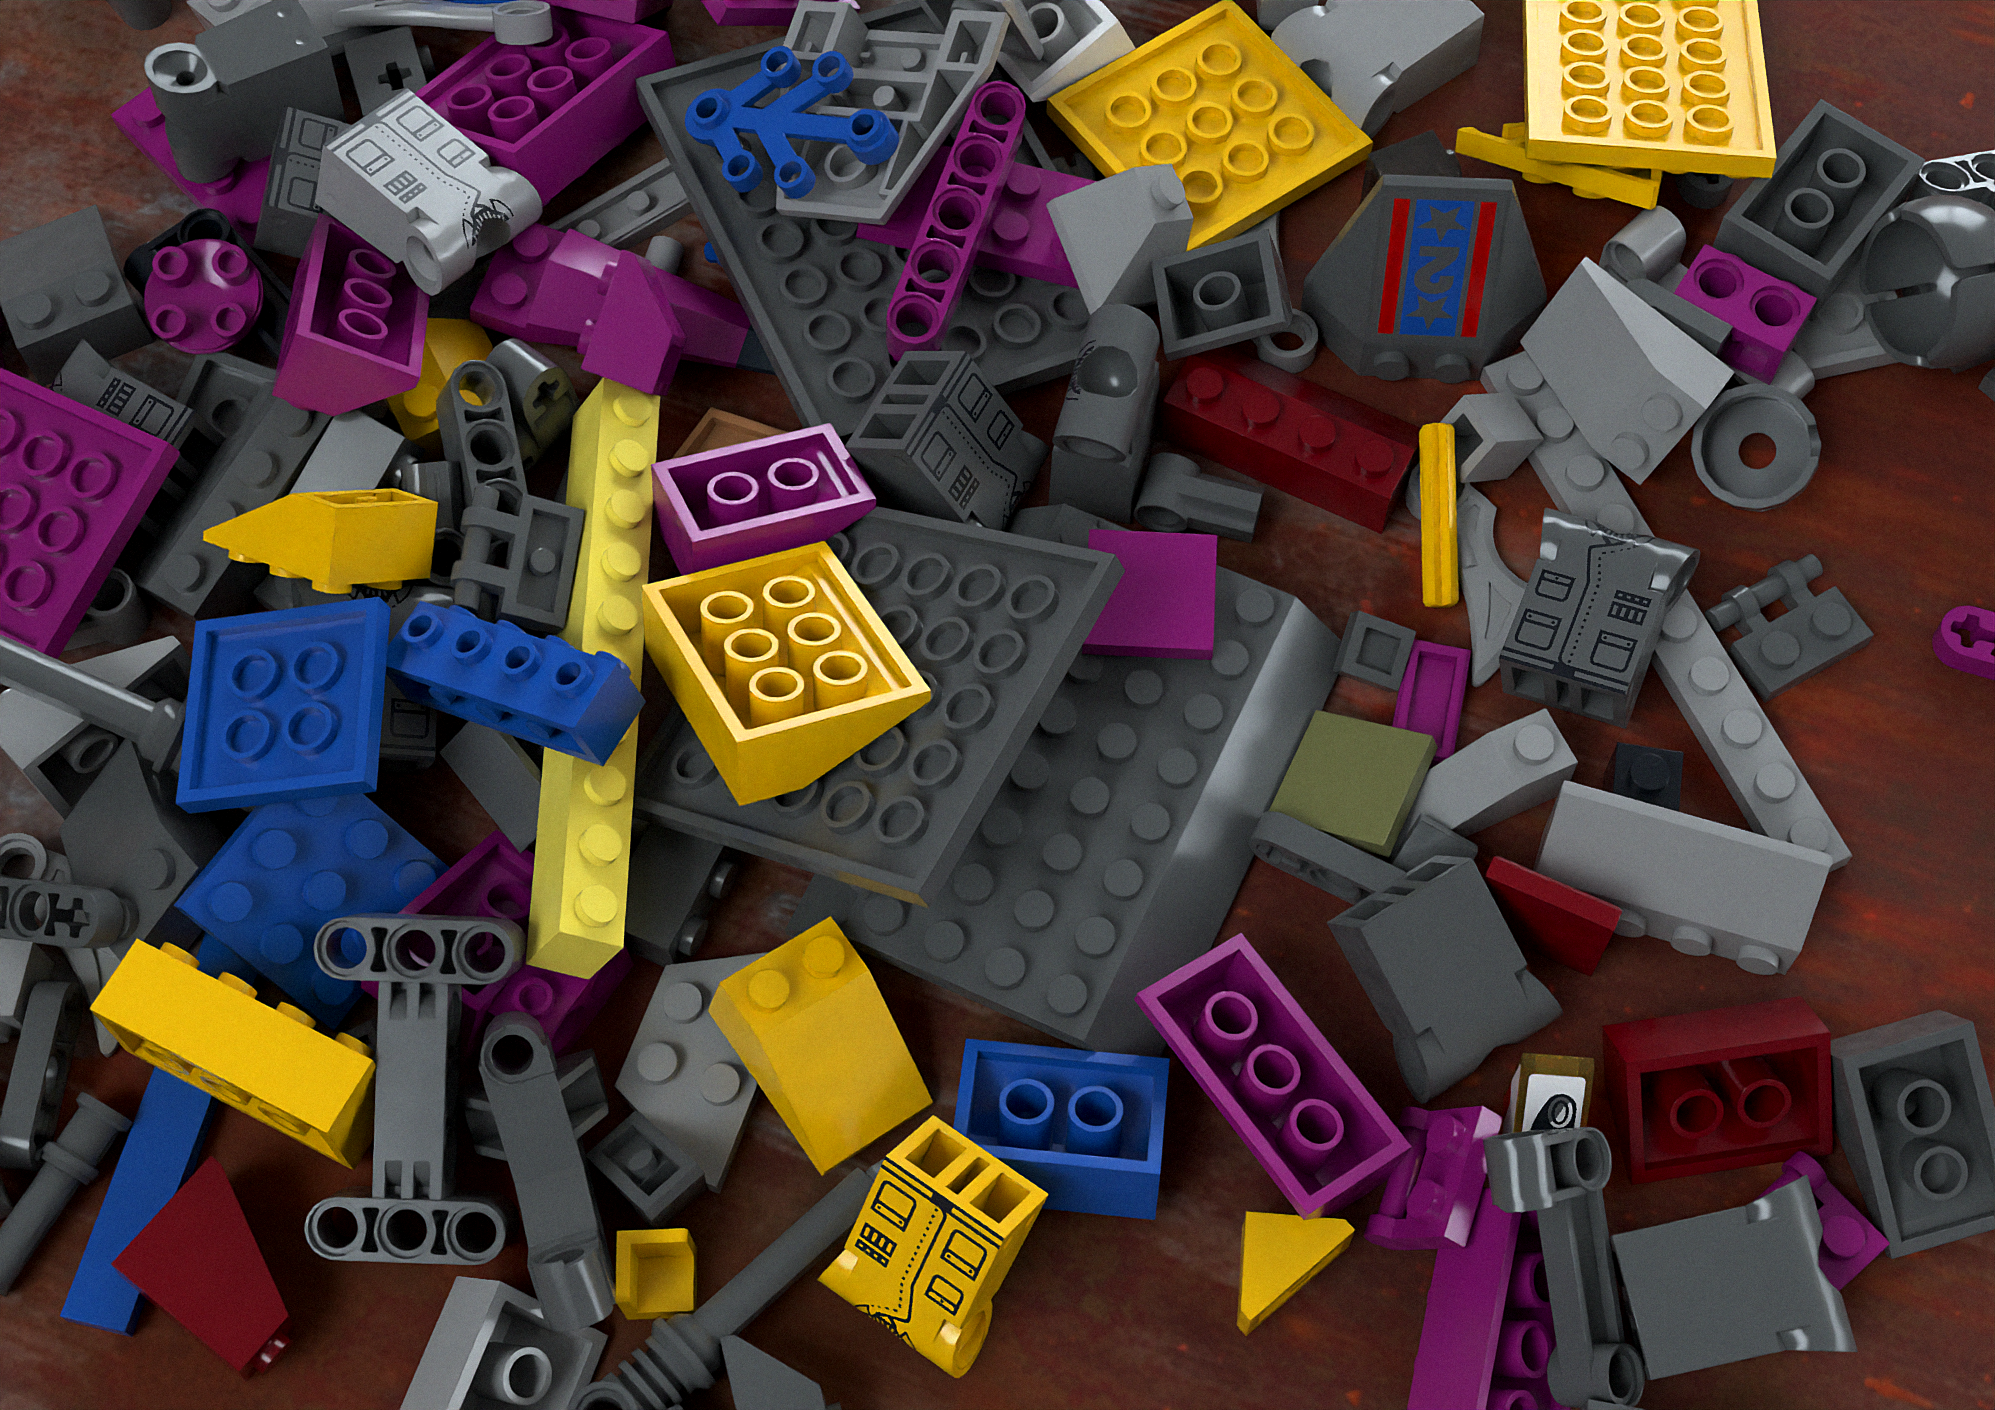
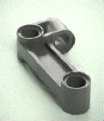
(1563, 1180)

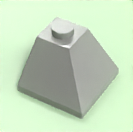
(1119, 229)

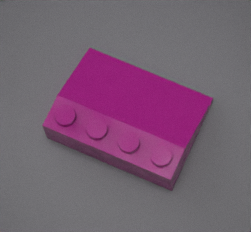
(552, 102)

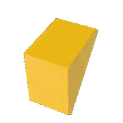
(1281, 1257)

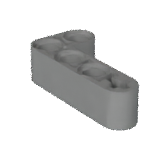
(1652, 250)

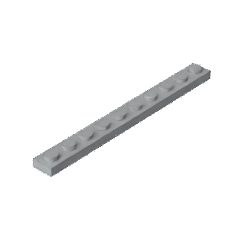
(1687, 652)

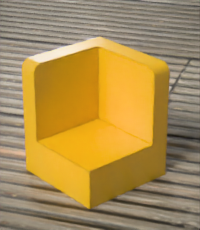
(656, 1273)

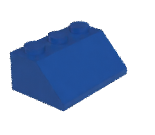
(1069, 1122)

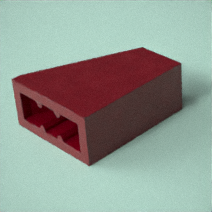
(210, 1275)

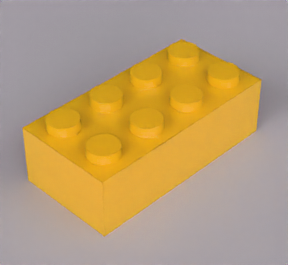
(242, 1049)

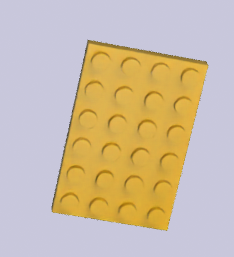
(1648, 85)

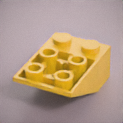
(336, 538)

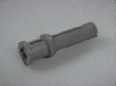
(67, 1165)

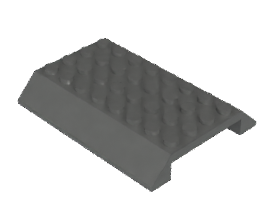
(1114, 824)

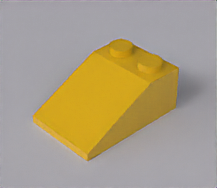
(821, 1044)

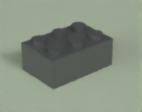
(1820, 203)

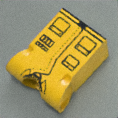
(936, 1243)

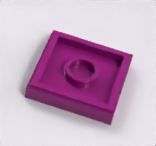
(1161, 600)

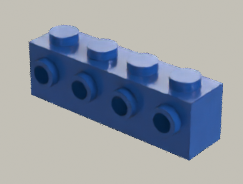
(514, 681)

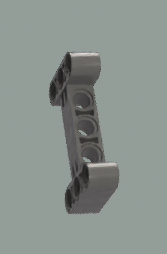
(416, 1091)

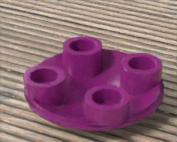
(203, 296)

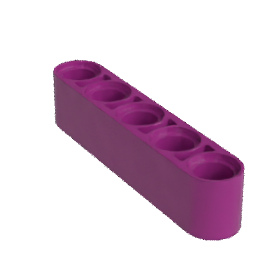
(959, 197)

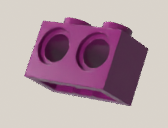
(1746, 301)
(560, 1001)

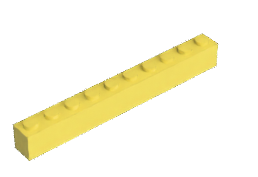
(583, 805)

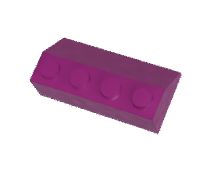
(349, 325)
(1275, 1078)
(1488, 1320)

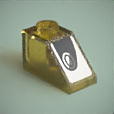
(1548, 1093)

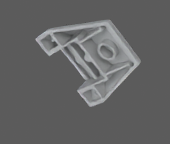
(909, 76)

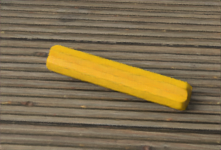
(1438, 515)

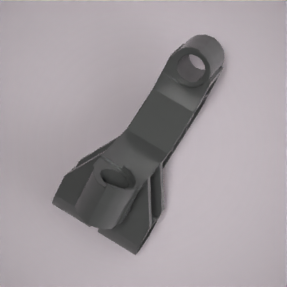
(536, 1122)

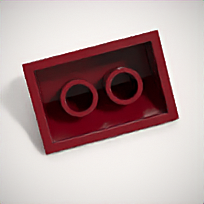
(1719, 1088)

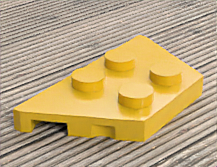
(1589, 181)

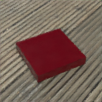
(1551, 915)

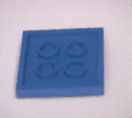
(284, 706)
(295, 872)

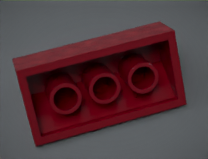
(1291, 435)

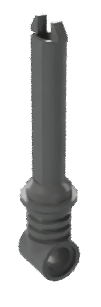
(152, 725)
(689, 1346)

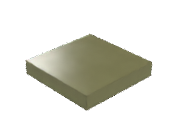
(1355, 780)

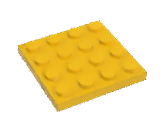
(1225, 113)

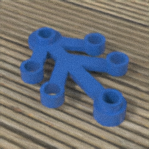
(721, 115)

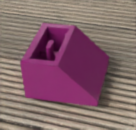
(636, 331)

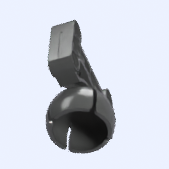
(1943, 241)

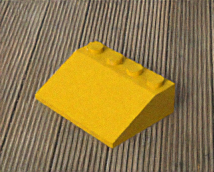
(778, 667)

